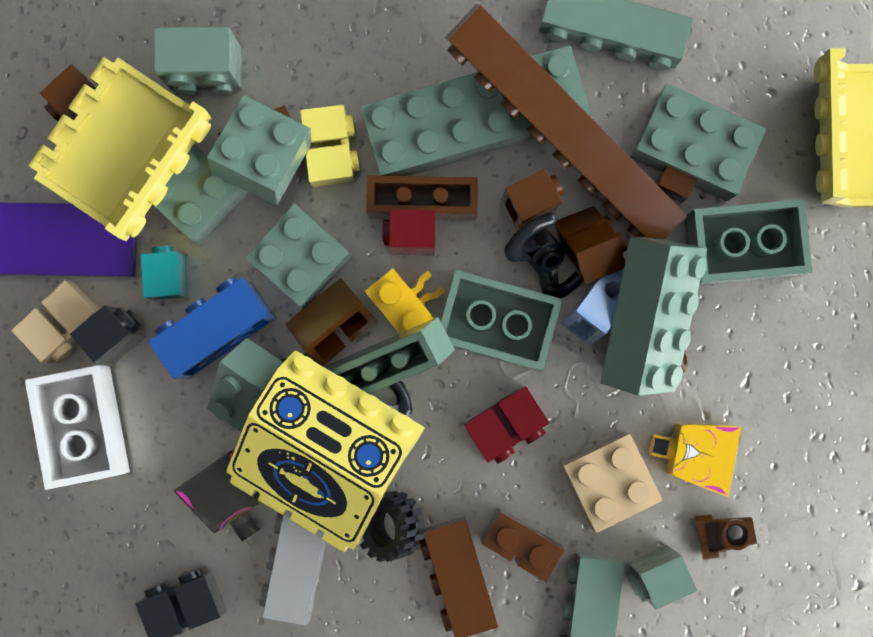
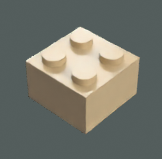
(611, 482)

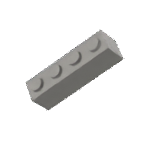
(294, 573)

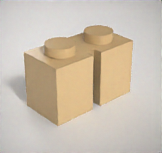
(49, 331)

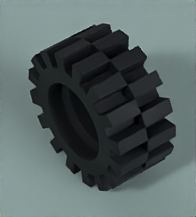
(406, 528)

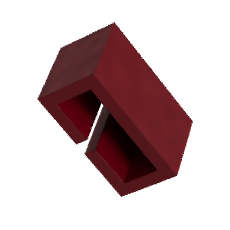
(410, 232)
(506, 424)

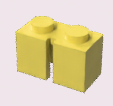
(330, 151)

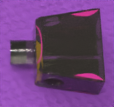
(218, 501)

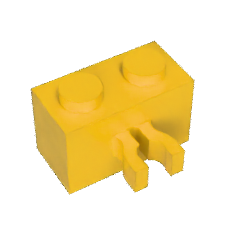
(400, 302)

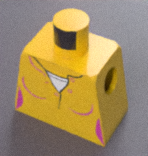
(700, 454)

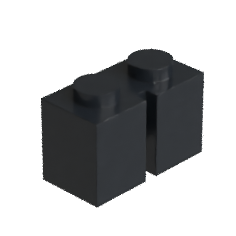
(109, 334)
(181, 606)

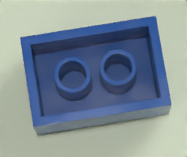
(211, 328)

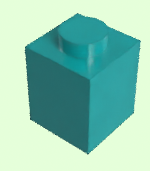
(163, 274)

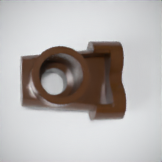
(715, 537)

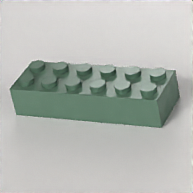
(455, 119)

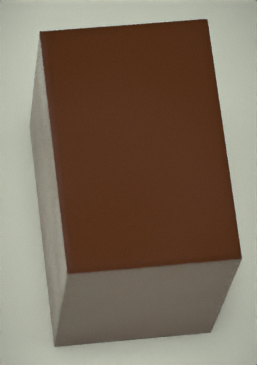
(675, 184)

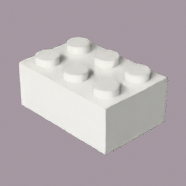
(77, 426)

